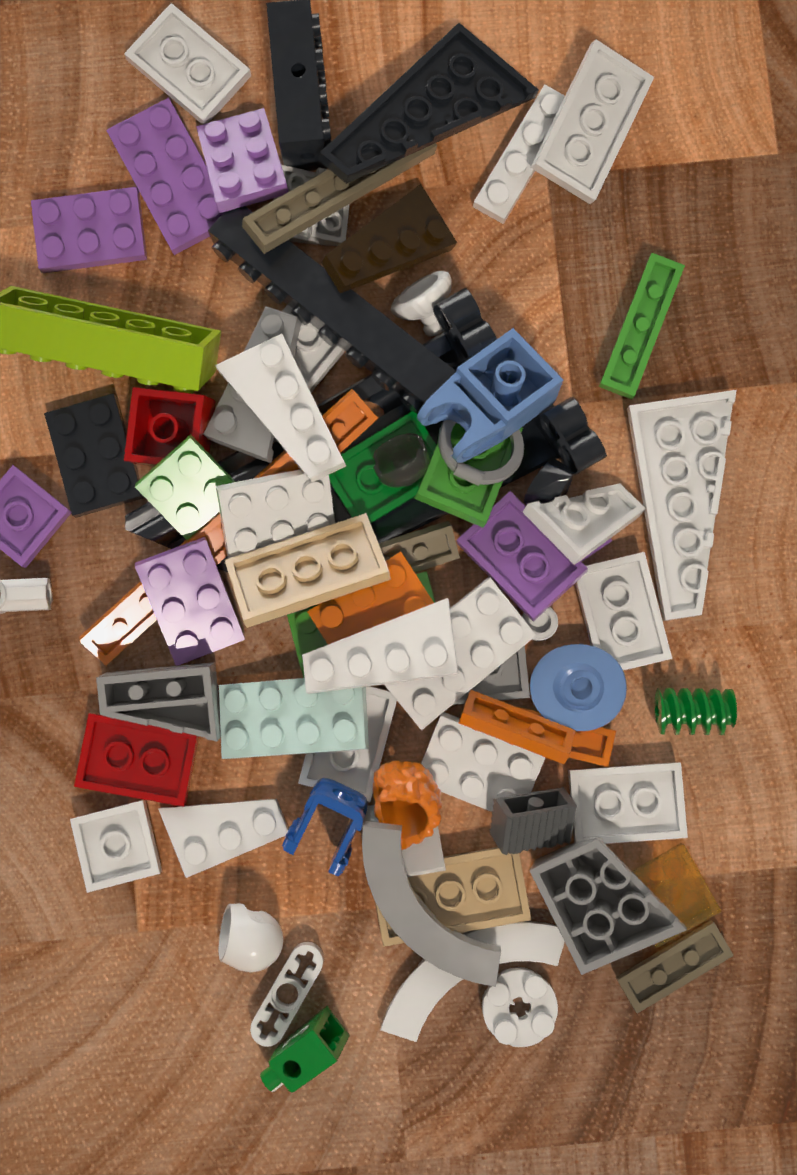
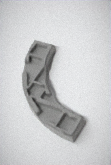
(413, 919)

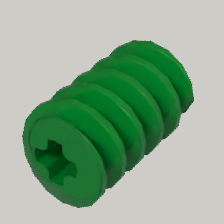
(695, 710)

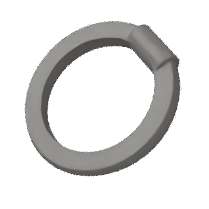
(472, 474)

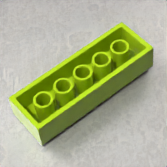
(107, 339)

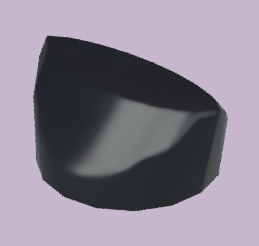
(549, 483)

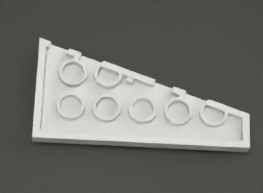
(680, 479)

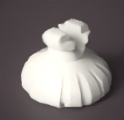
(420, 297)

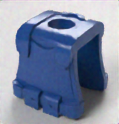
(340, 799)

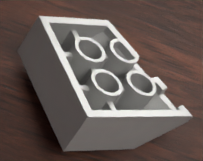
(600, 904)

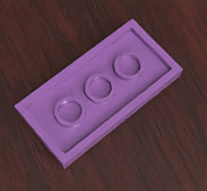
(168, 174)

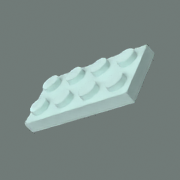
(286, 720)

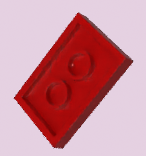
(136, 760)

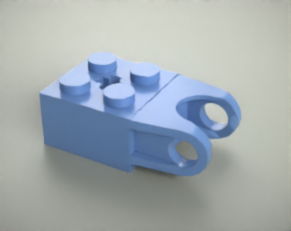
(493, 394)

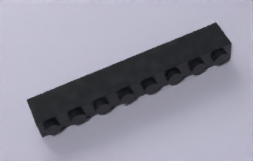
(341, 318)

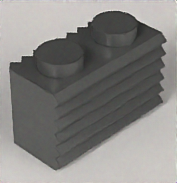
(532, 820)

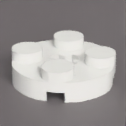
(507, 1026)

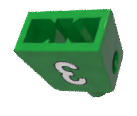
(306, 1052)

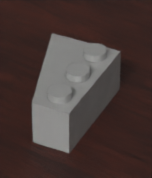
(165, 697)

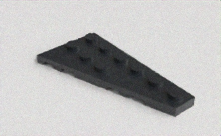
(436, 98)

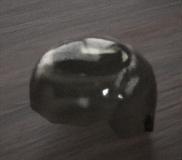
(401, 460)

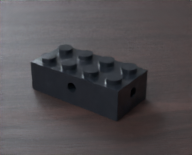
(299, 83)

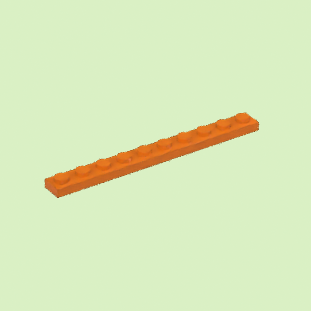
(134, 613)

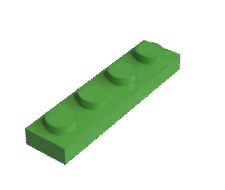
(641, 326)

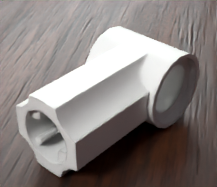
(25, 595)

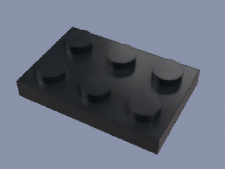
(90, 455)

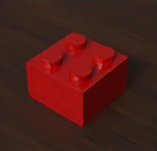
(164, 420)

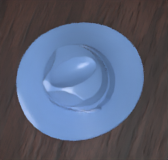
(578, 687)

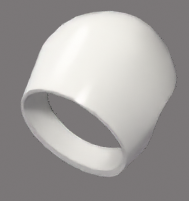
(249, 939)

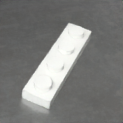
(513, 168)

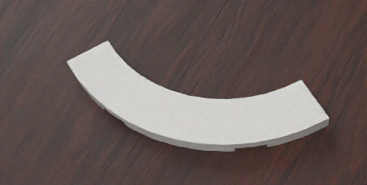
(429, 984)

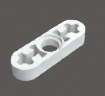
(265, 1012)

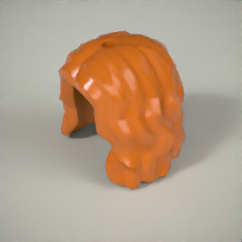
(408, 798)

